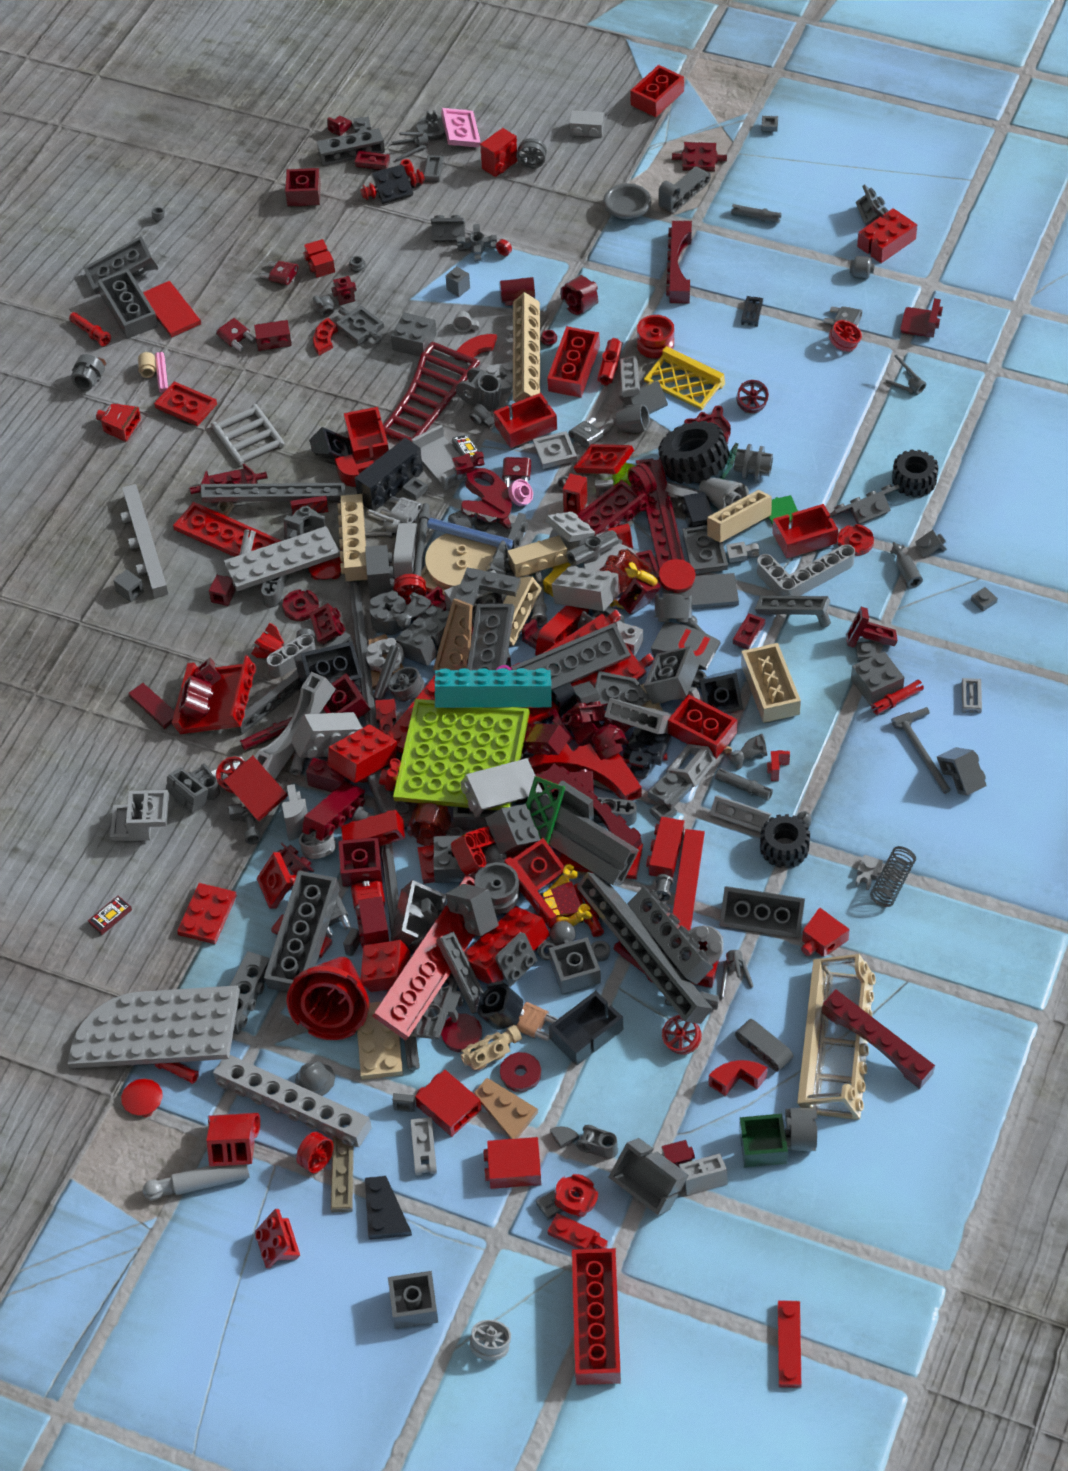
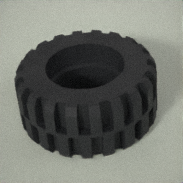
(694, 452)

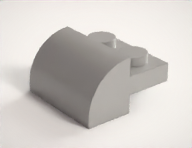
(294, 813)

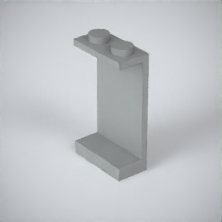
(438, 456)
(498, 785)

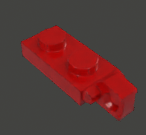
(576, 1234)

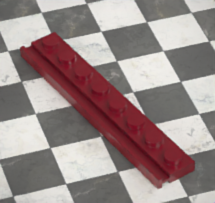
(661, 517)

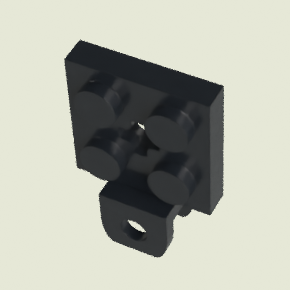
(641, 757)

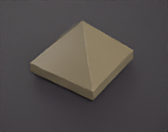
(225, 507)

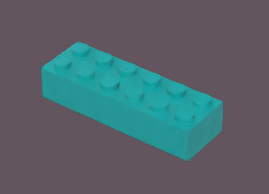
(492, 688)

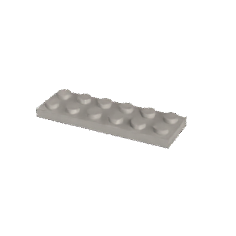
(281, 558)

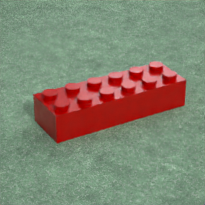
(596, 1316)

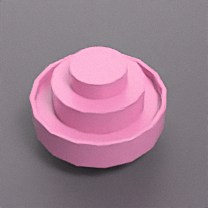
(520, 492)

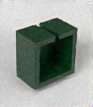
(763, 1140)

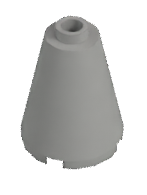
(723, 492)

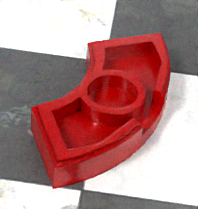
(323, 335)
(478, 345)

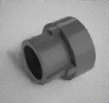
(87, 371)

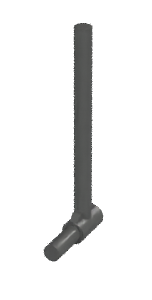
(904, 722)

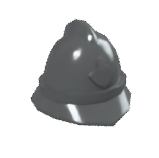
(316, 1077)

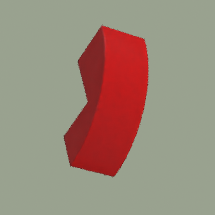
(728, 1074)

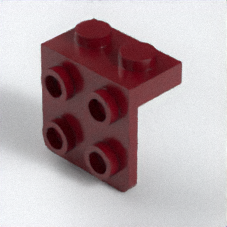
(922, 321)

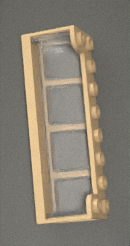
(832, 1054)

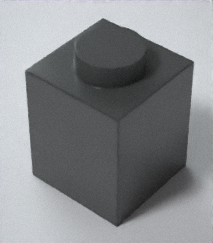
(457, 281)
(128, 585)

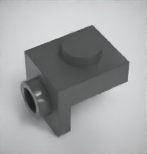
(930, 543)

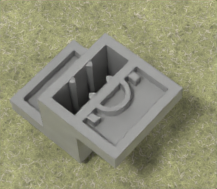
(569, 528)
(143, 811)

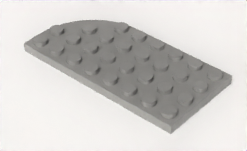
(158, 1028)

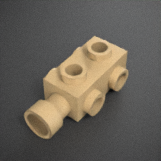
(487, 1052)

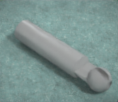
(194, 1180)

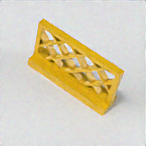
(692, 369)

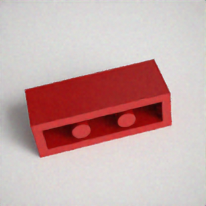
(385, 826)
(665, 847)

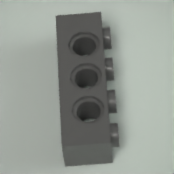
(347, 146)
(252, 965)

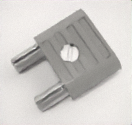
(404, 510)

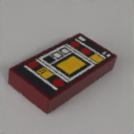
(110, 915)

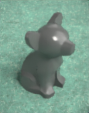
(414, 609)
(751, 748)

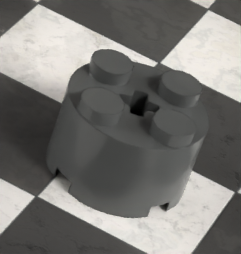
(673, 607)
(382, 611)
(801, 1129)

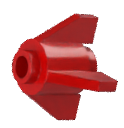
(268, 642)

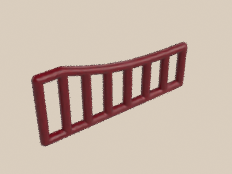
(429, 419)

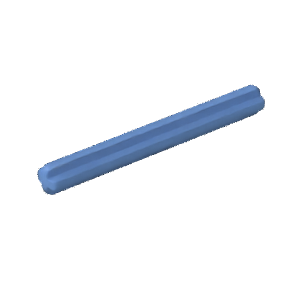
(467, 533)

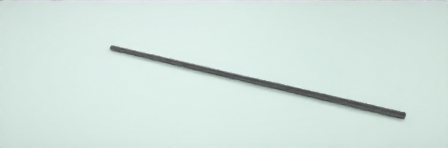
(370, 718)

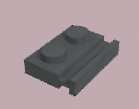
(669, 790)

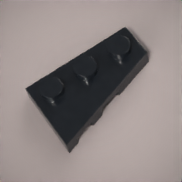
(383, 1210)

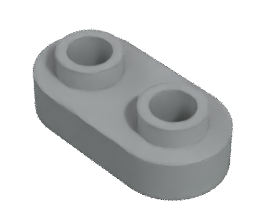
(676, 491)

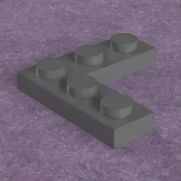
(483, 580)

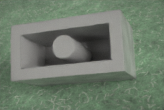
(586, 123)

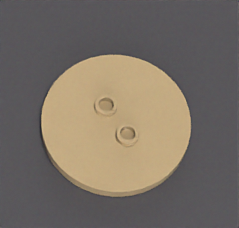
(451, 555)

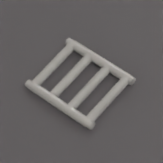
(225, 438)

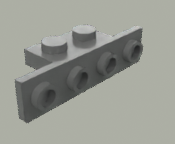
(869, 507)

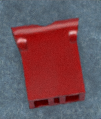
(232, 1138)

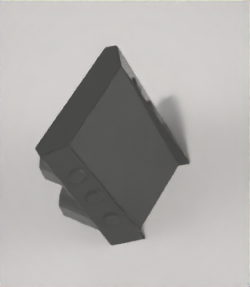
(500, 560)

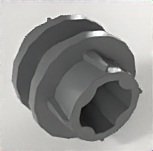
(753, 462)

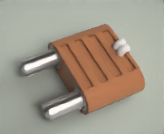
(532, 1020)

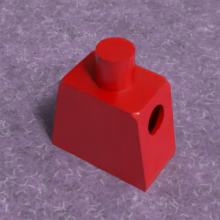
(823, 934)

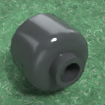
(862, 267)
(461, 519)

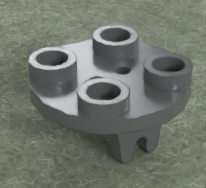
(432, 125)

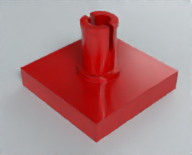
(275, 880)

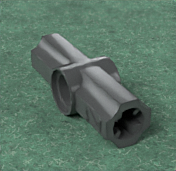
(592, 548)

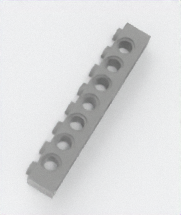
(304, 1099)

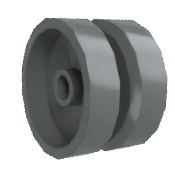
(502, 885)

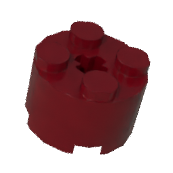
(579, 294)

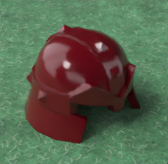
(608, 741)

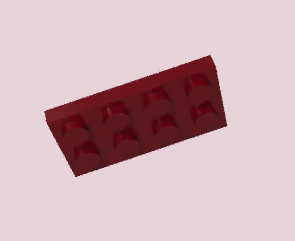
(614, 508)

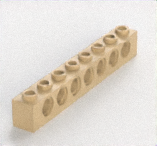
(526, 347)

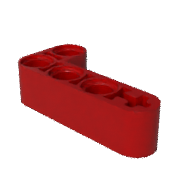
(558, 628)
(469, 849)

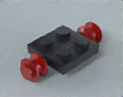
(392, 184)

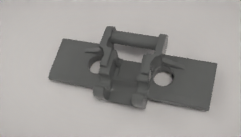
(443, 1005)

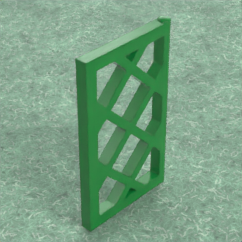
(555, 803)

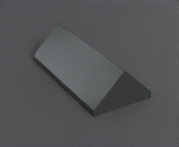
(762, 912)

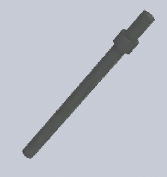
(423, 519)

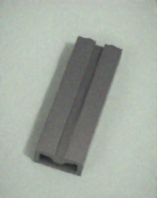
(587, 842)

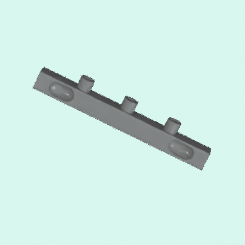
(143, 541)

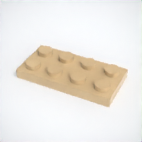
(378, 1049)

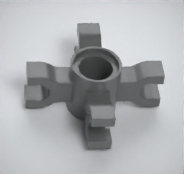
(477, 242)

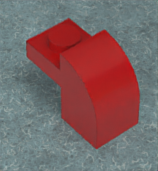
(348, 470)

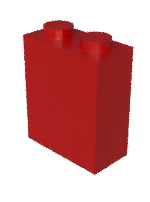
(448, 1102)
(513, 1162)

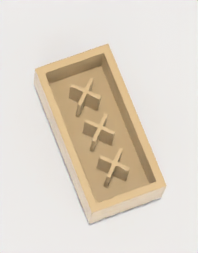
(770, 682)

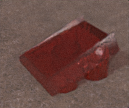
(618, 563)

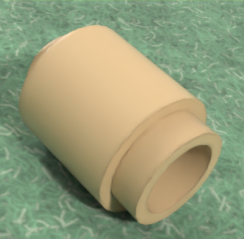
(146, 364)

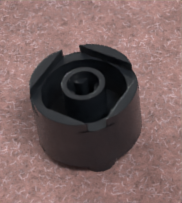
(499, 1005)

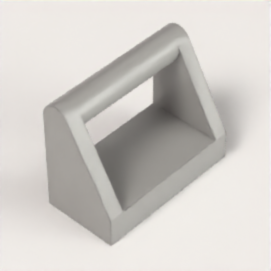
(698, 765)

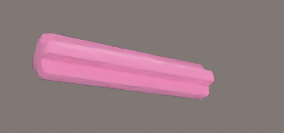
(161, 372)

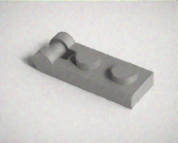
(423, 1145)

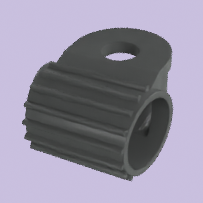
(485, 393)

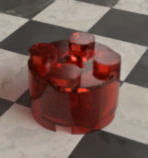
(428, 821)

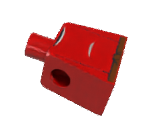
(119, 420)

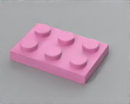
(460, 127)

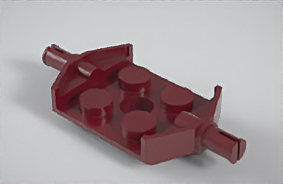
(239, 476)

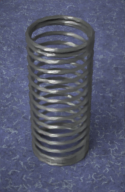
(886, 891)

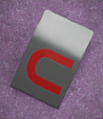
(678, 636)

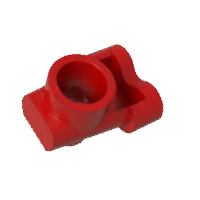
(389, 777)

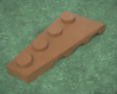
(456, 639)

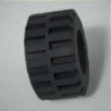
(905, 470)
(781, 853)

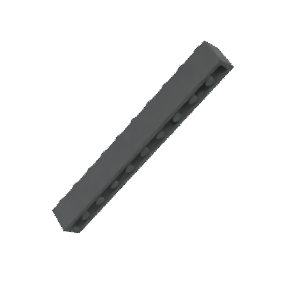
(644, 948)

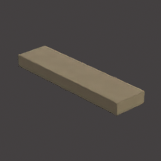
(342, 1177)

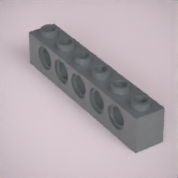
(670, 935)

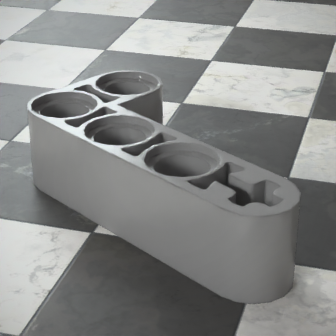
(405, 549)

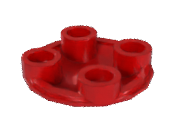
(326, 569)
(142, 1097)

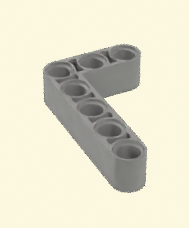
(806, 577)

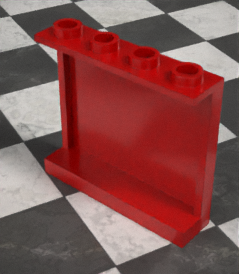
(227, 700)

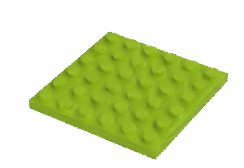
(452, 743)

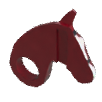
(495, 498)

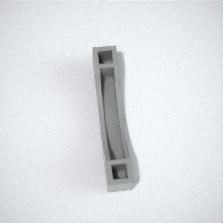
(313, 697)

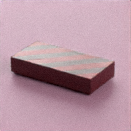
(318, 504)

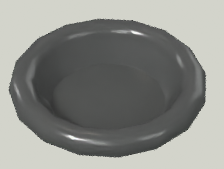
(627, 201)

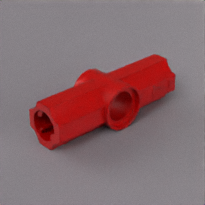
(609, 361)

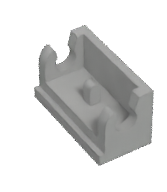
(704, 1174)

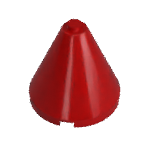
(329, 1000)

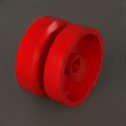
(654, 335)

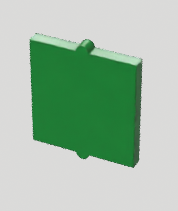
(781, 507)

